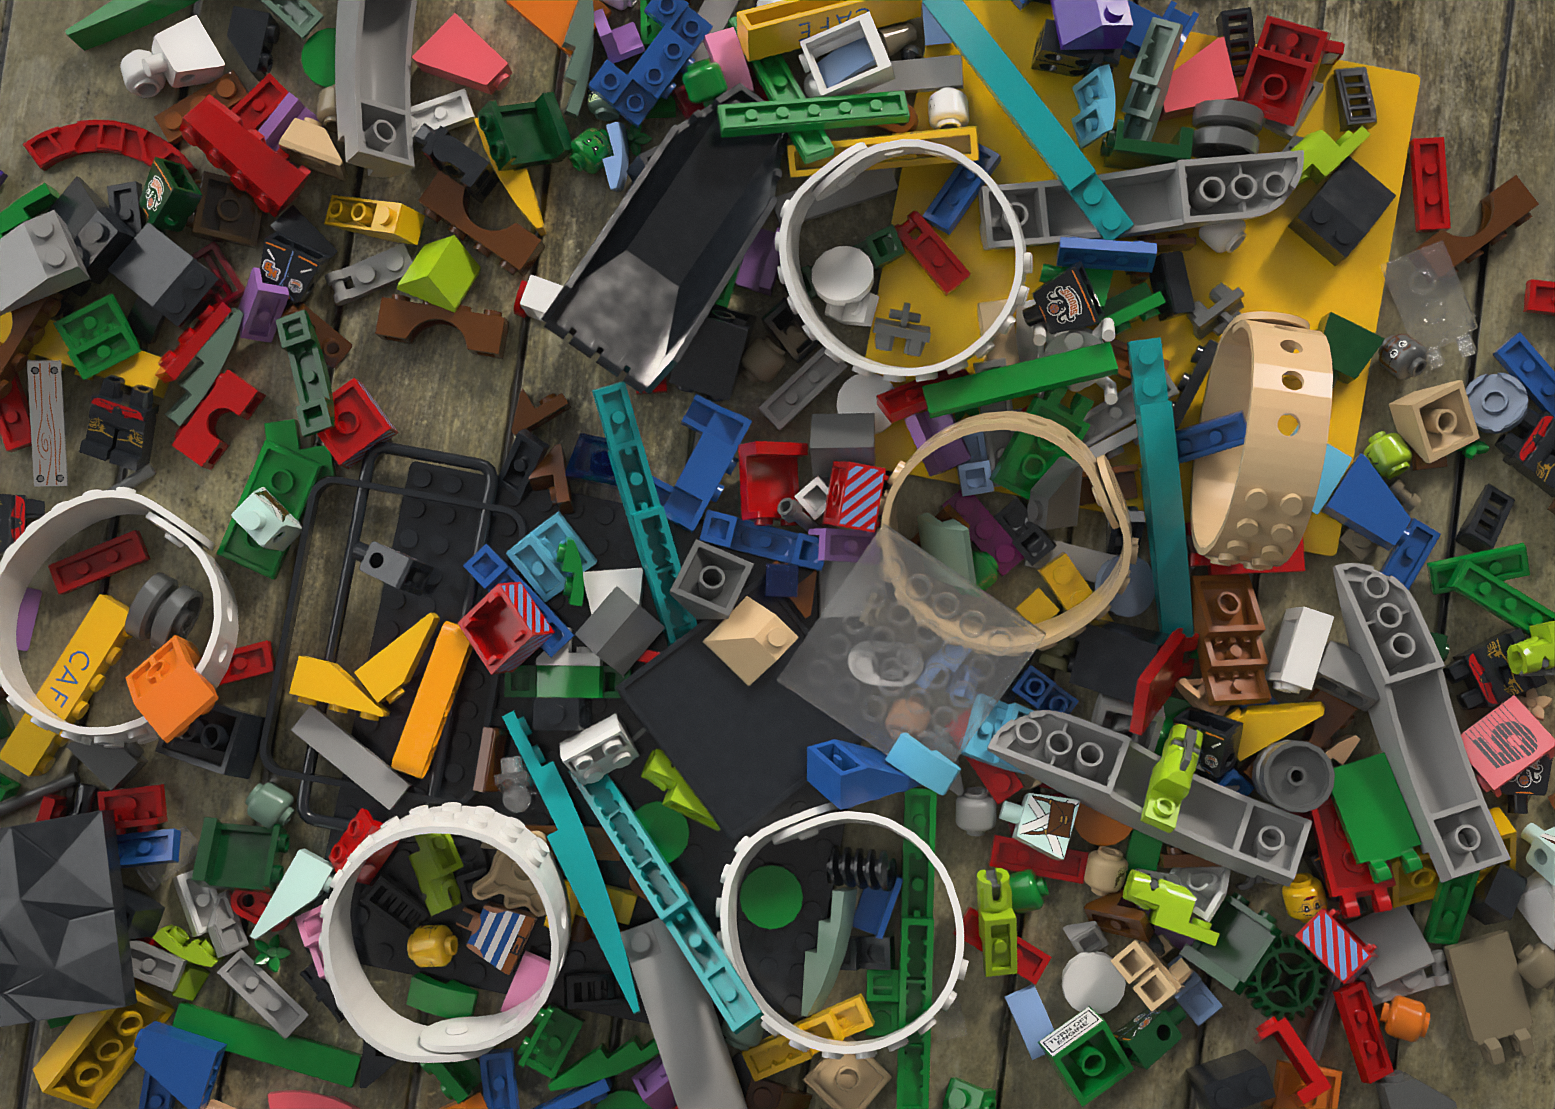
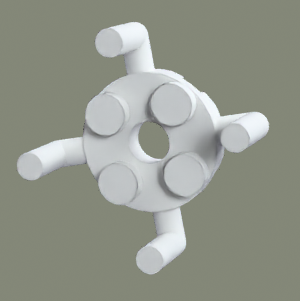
(1074, 340)

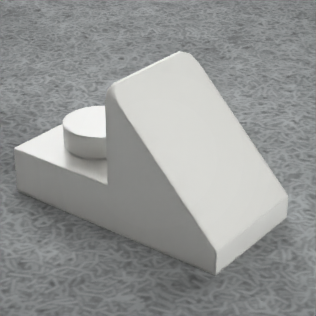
(564, 656)

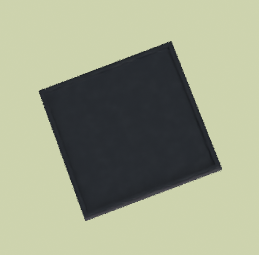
(729, 740)

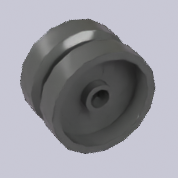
(1225, 128)
(163, 610)
(1308, 765)

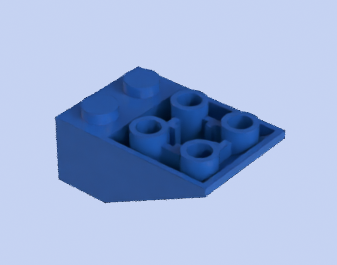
(853, 773)

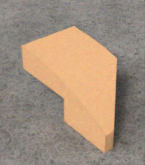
(1195, 693)

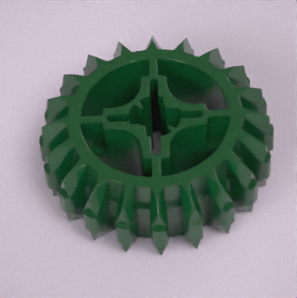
(1296, 972)

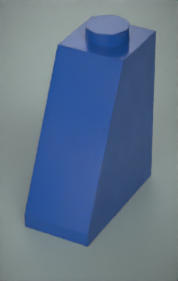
(1368, 506)
(180, 1061)

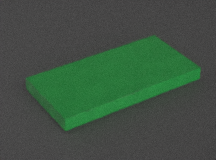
(290, 481)

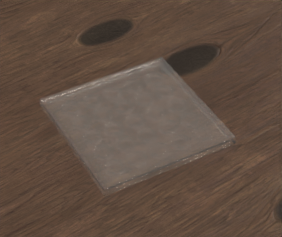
(910, 650)

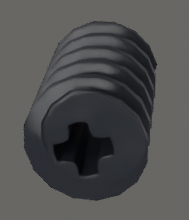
(861, 870)

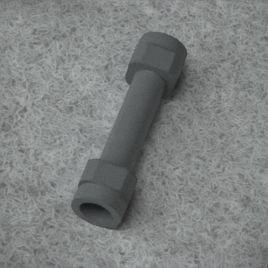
(792, 511)

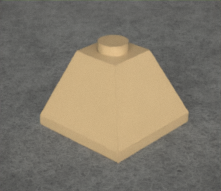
(312, 147)
(1435, 420)
(750, 640)

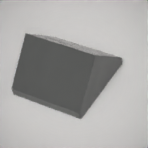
(841, 438)
(710, 581)
(619, 631)

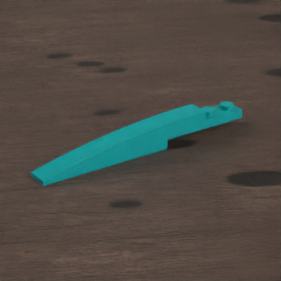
(1031, 117)
(1161, 486)
(642, 507)
(576, 857)
(672, 903)

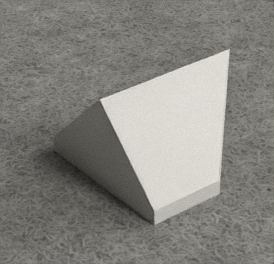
(1207, 885)

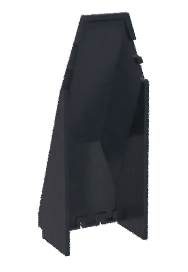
(670, 246)

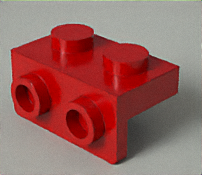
(135, 807)
(356, 833)

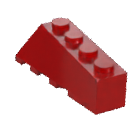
(244, 155)

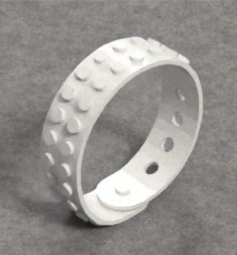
(839, 174)
(46, 536)
(805, 826)
(455, 1037)

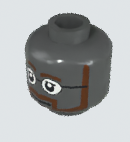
(1402, 356)

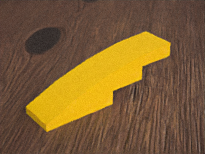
(520, 189)
(832, 1023)

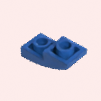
(1043, 692)

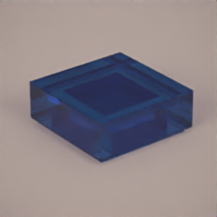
(781, 580)

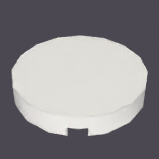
(842, 275)
(859, 396)
(1092, 982)

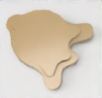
(511, 881)

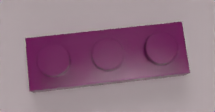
(986, 531)

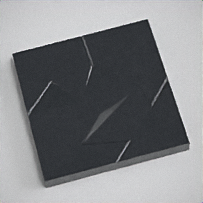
(62, 920)

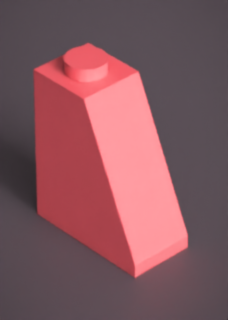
(463, 58)
(1200, 79)

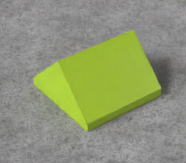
(441, 273)

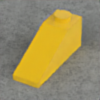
(395, 665)
(1271, 723)

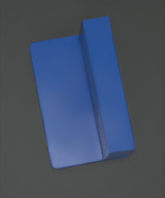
(876, 908)

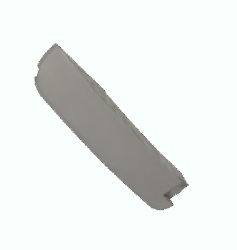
(374, 84)
(1153, 197)
(1418, 722)
(1114, 776)
(682, 1021)

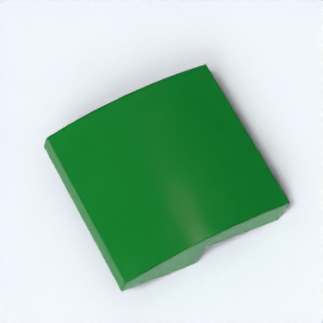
(97, 336)

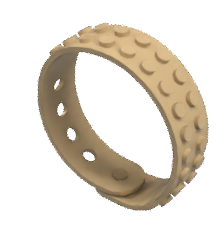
(1105, 490)
(1259, 496)

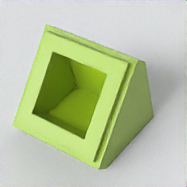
(191, 981)

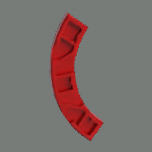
(101, 137)

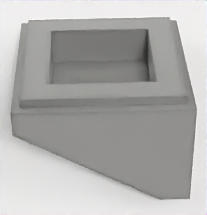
(1086, 937)

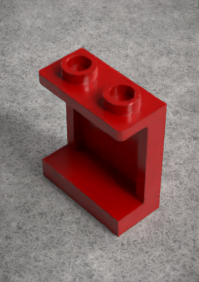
(767, 477)
(1298, 1055)

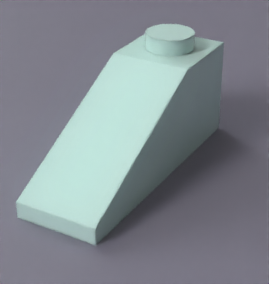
(302, 883)

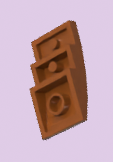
(1229, 639)

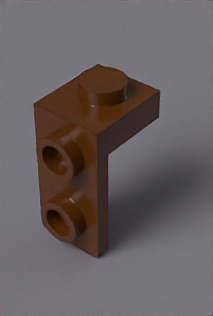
(1175, 242)
(332, 343)

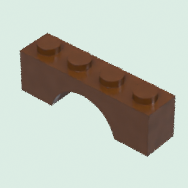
(1500, 209)
(512, 246)
(405, 320)
(25, 333)
(1318, 732)

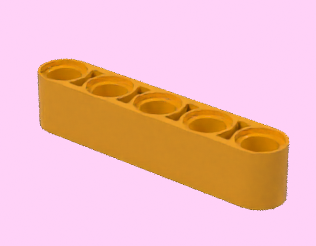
(433, 701)

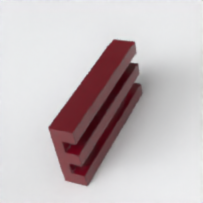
(232, 296)

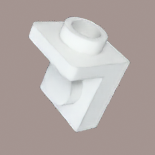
(858, 314)

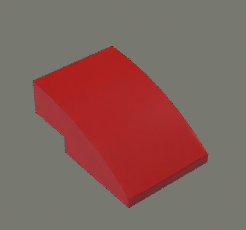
(1283, 69)

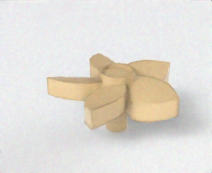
(1535, 703)

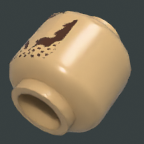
(1105, 870)

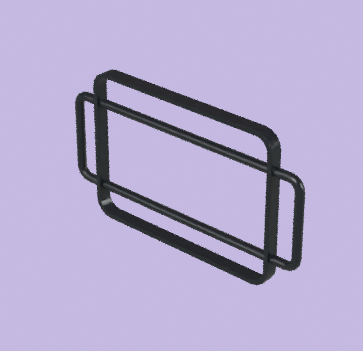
(363, 486)

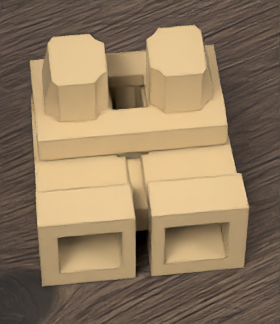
(1154, 977)

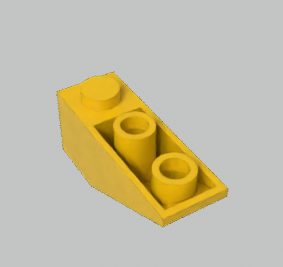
(375, 219)
(330, 683)

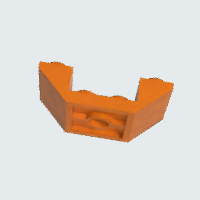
(171, 689)

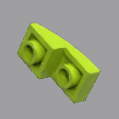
(198, 951)

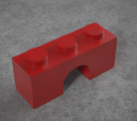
(199, 436)

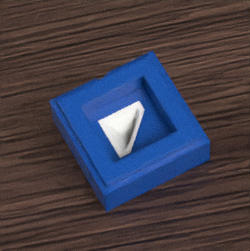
(1235, 782)

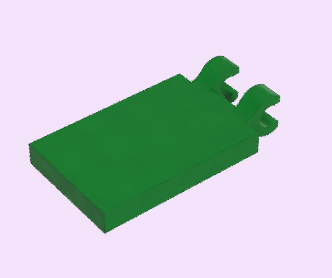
(1031, 456)
(1375, 816)

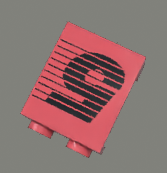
(1505, 744)

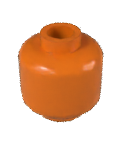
(1405, 1018)

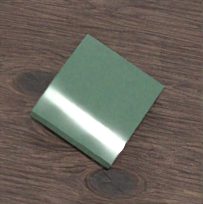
(948, 543)

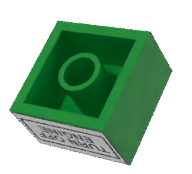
(1086, 1056)

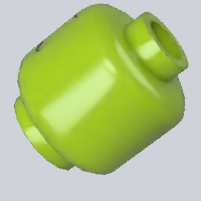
(1388, 454)

